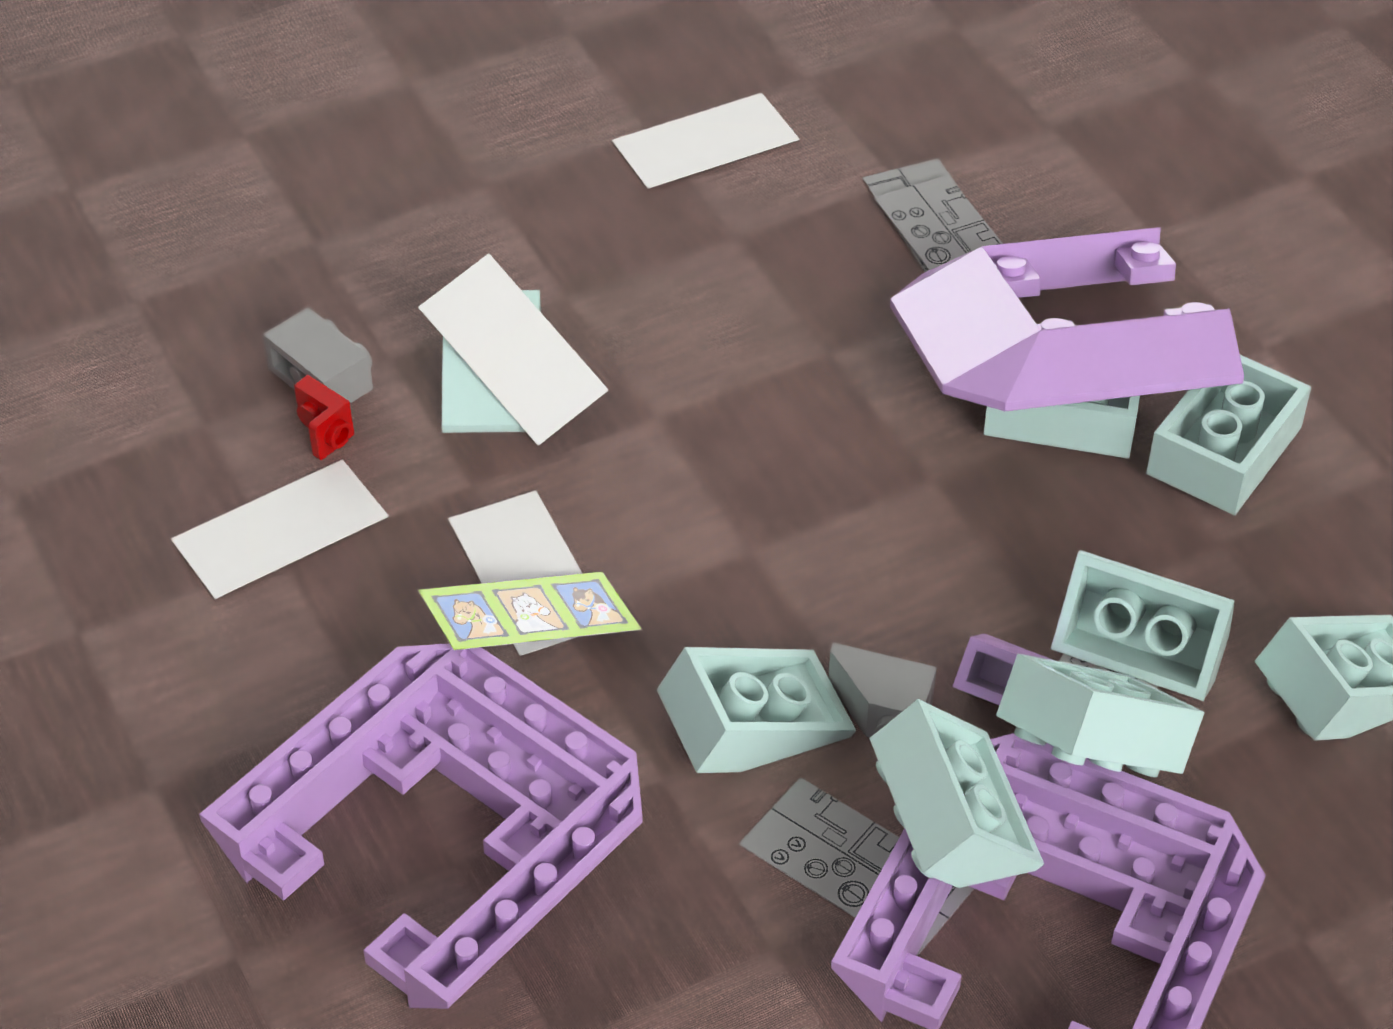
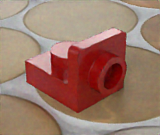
(325, 416)

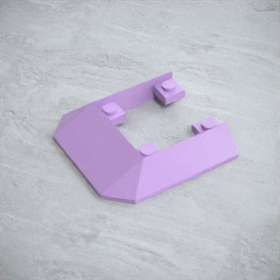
(994, 354)
(491, 731)
(1103, 834)

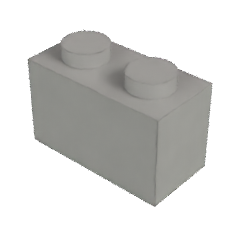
(319, 349)

